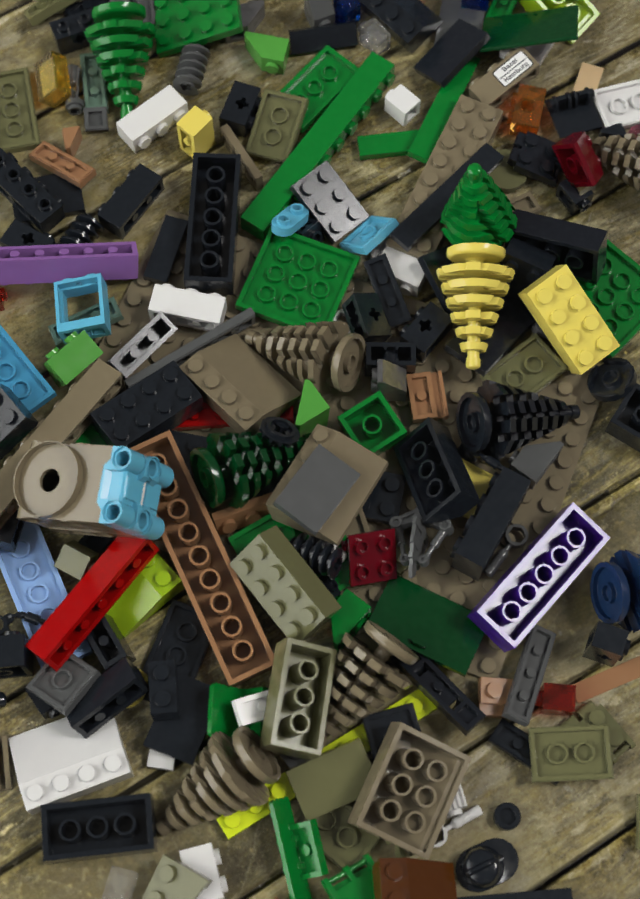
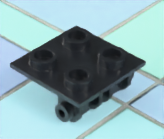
(574, 112)

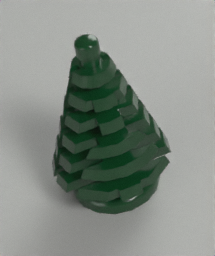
(238, 466)

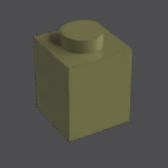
(76, 559)

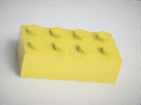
(569, 319)

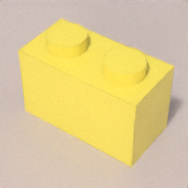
(196, 131)

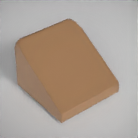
(72, 139)

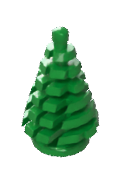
(121, 49)
(478, 210)

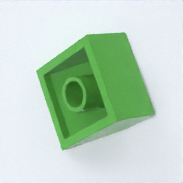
(72, 358)

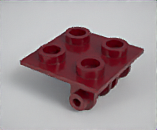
(371, 556)

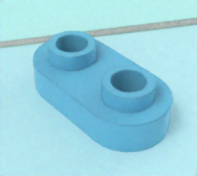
(290, 220)

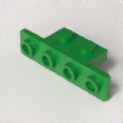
(298, 847)

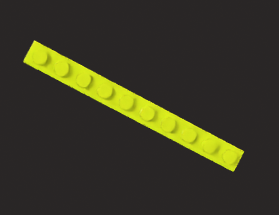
(242, 820)

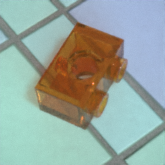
(528, 99)

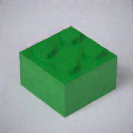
(373, 424)

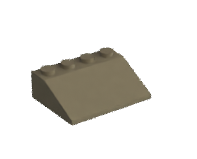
(239, 384)
(353, 454)
(409, 789)

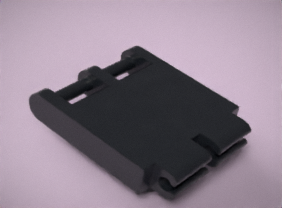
(535, 158)

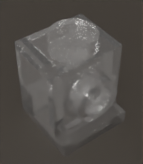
(374, 36)

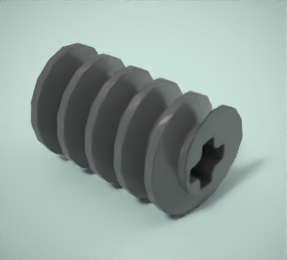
(191, 69)

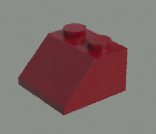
(578, 160)

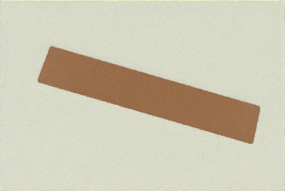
(608, 680)

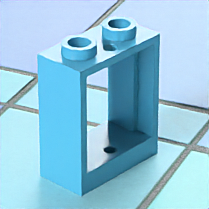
(72, 287)

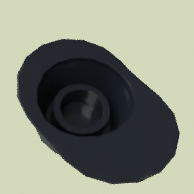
(486, 865)

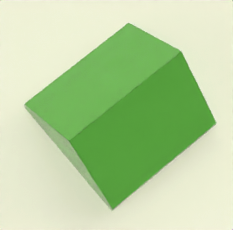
(311, 410)

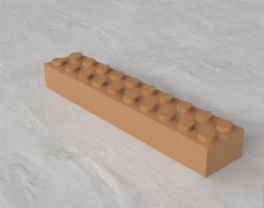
(206, 570)

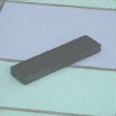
(529, 675)

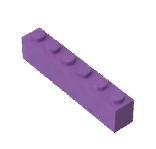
(63, 261)

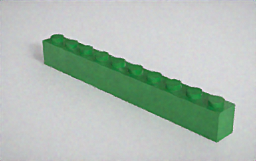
(320, 142)

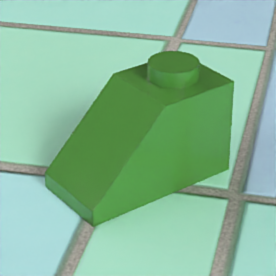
(268, 51)

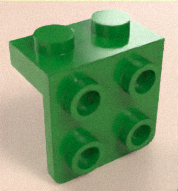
(221, 712)

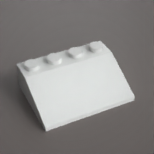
(62, 765)

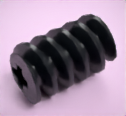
(82, 230)
(319, 557)

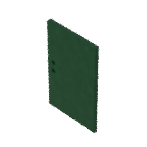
(531, 28)
(429, 623)

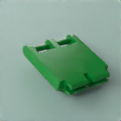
(355, 885)

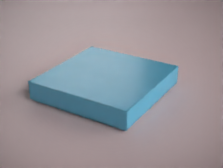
(369, 234)

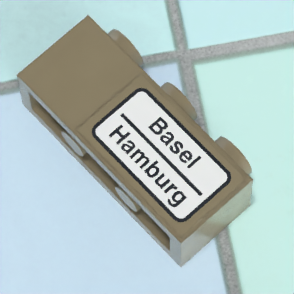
(504, 78)

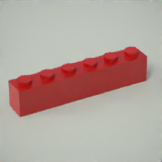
(91, 600)

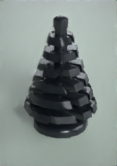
(507, 418)

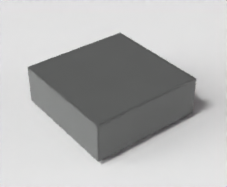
(96, 119)

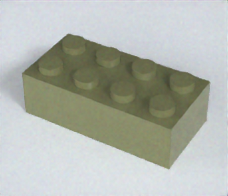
(285, 585)
(298, 699)

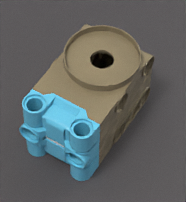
(91, 489)

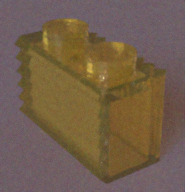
(52, 79)

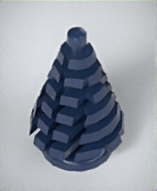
(617, 590)

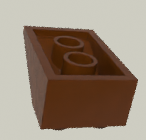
(413, 879)

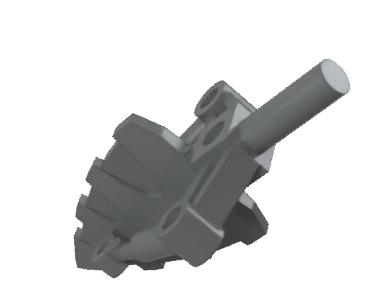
(418, 539)

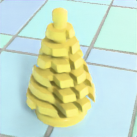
(475, 291)

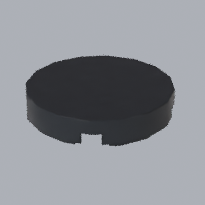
(612, 379)

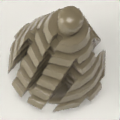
(621, 156)
(314, 353)
(366, 676)
(222, 781)

